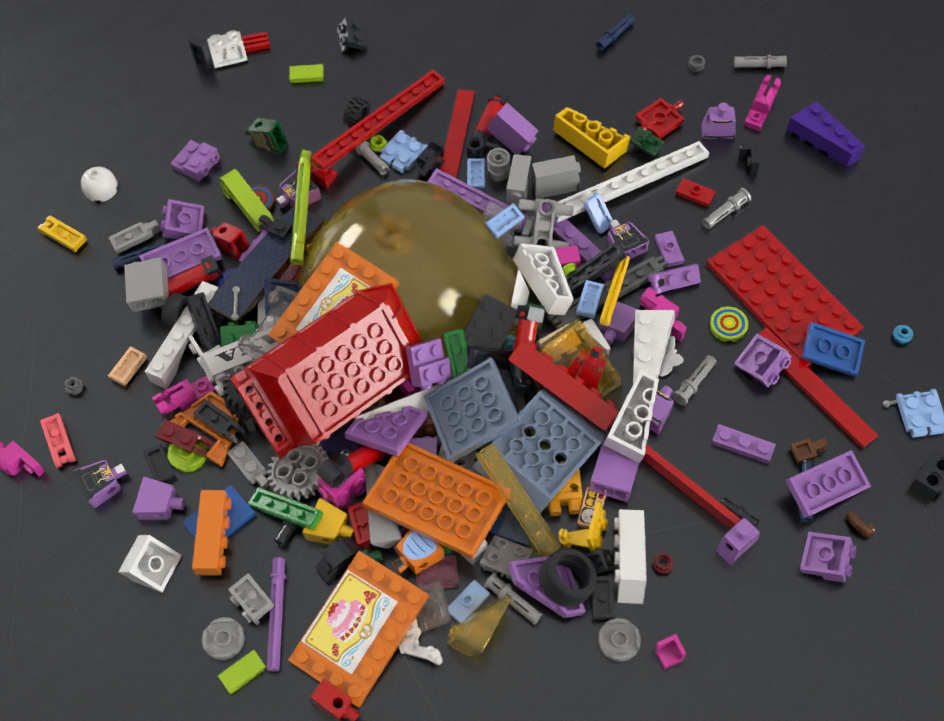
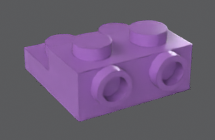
(195, 160)
(181, 219)
(763, 360)
(428, 364)
(828, 556)

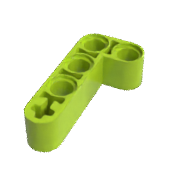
(236, 188)

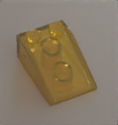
(475, 631)

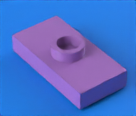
(669, 248)

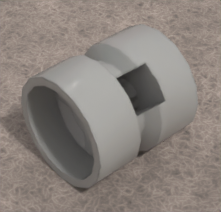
(498, 164)

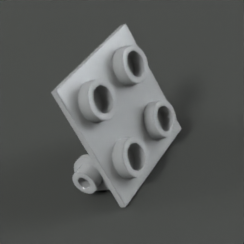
(501, 553)

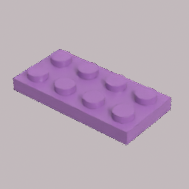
(185, 252)
(828, 483)

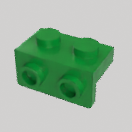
(233, 332)

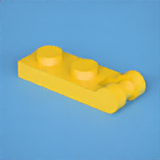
(62, 233)

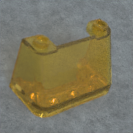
(569, 342)

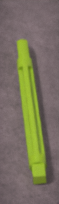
(301, 207)

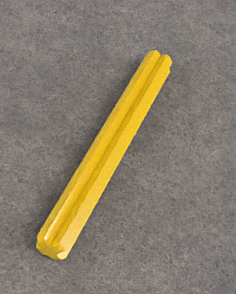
(614, 292)

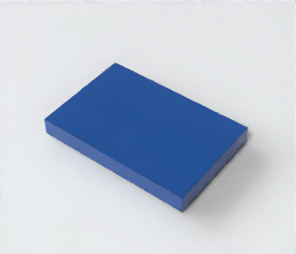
(833, 349)
(238, 514)

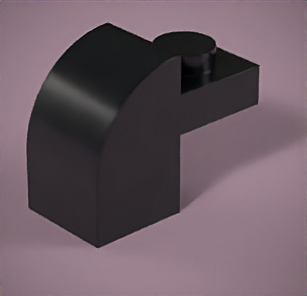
(336, 557)

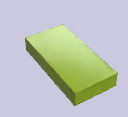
(306, 73)
(242, 672)

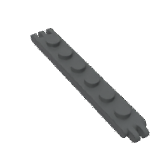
(633, 279)

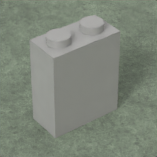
(555, 176)
(519, 179)
(146, 284)

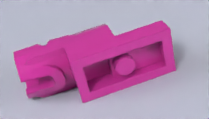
(762, 104)
(651, 302)
(182, 395)
(14, 459)

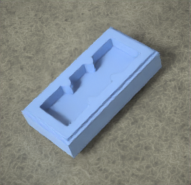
(476, 173)
(598, 212)
(504, 221)
(590, 299)
(468, 601)

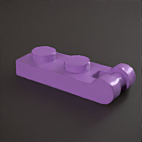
(675, 278)

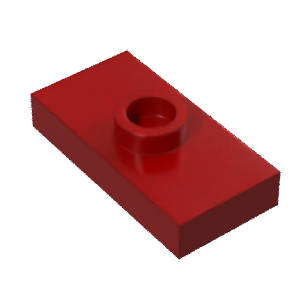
(695, 192)

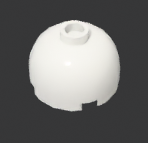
(99, 184)

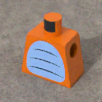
(417, 553)

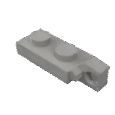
(134, 235)
(248, 465)

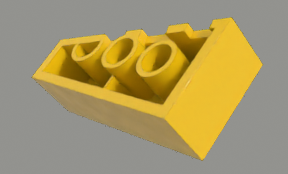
(590, 137)

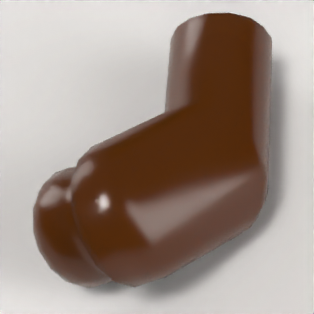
(859, 525)

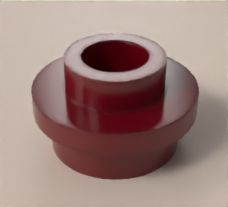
(667, 559)

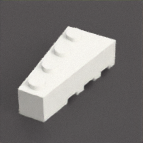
(545, 276)
(651, 339)
(632, 424)
(630, 556)

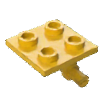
(589, 537)

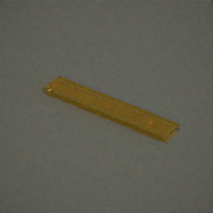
(518, 500)

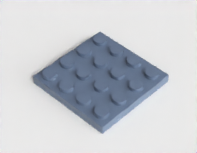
(471, 410)

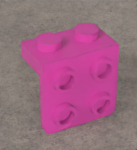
(345, 493)

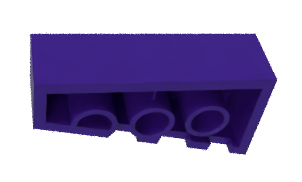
(826, 134)

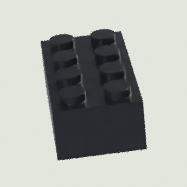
(489, 323)

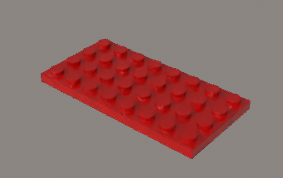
(779, 289)

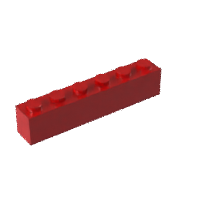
(564, 385)

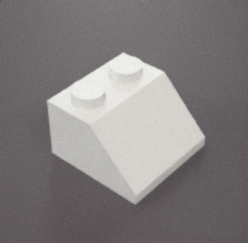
(150, 563)

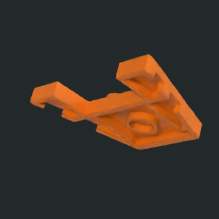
(219, 451)

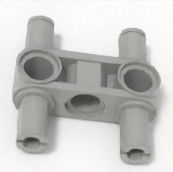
(543, 222)

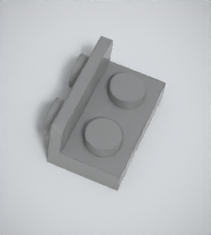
(251, 598)

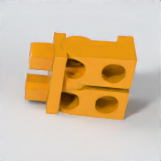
(568, 496)

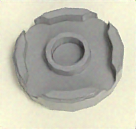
(223, 639)
(619, 640)

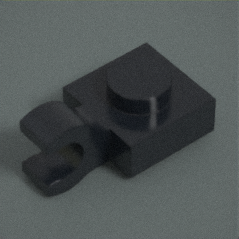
(278, 229)

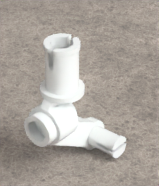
(411, 646)

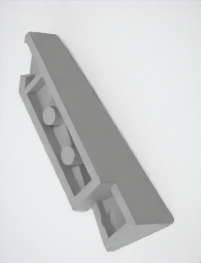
(382, 530)

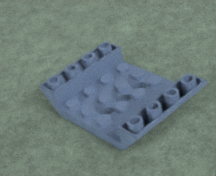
(565, 432)

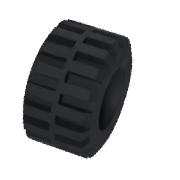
(233, 400)

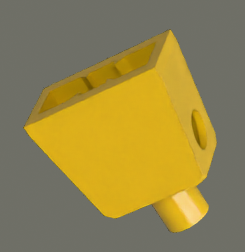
(331, 525)

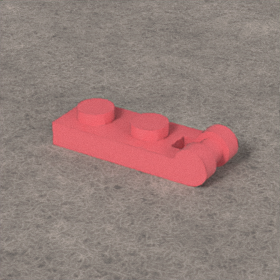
(57, 440)

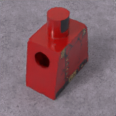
(230, 240)
(588, 367)
(327, 695)

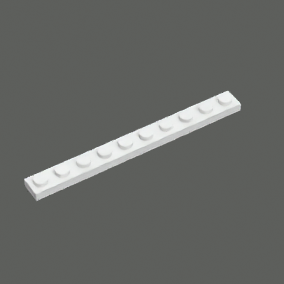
(637, 177)

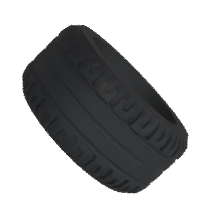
(556, 589)

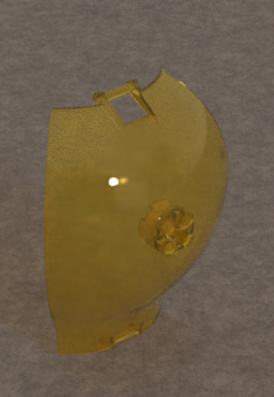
(428, 244)

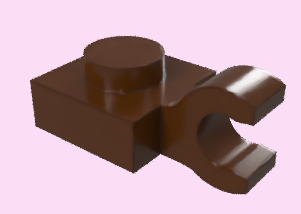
(427, 427)
(806, 450)

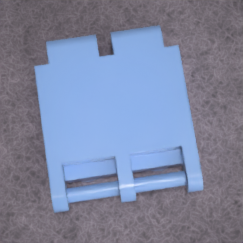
(402, 152)
(921, 413)

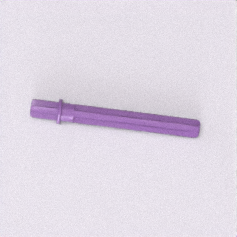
(275, 618)

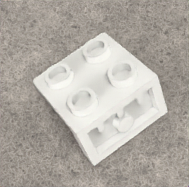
(227, 48)

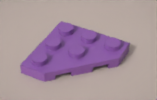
(388, 430)
(526, 577)

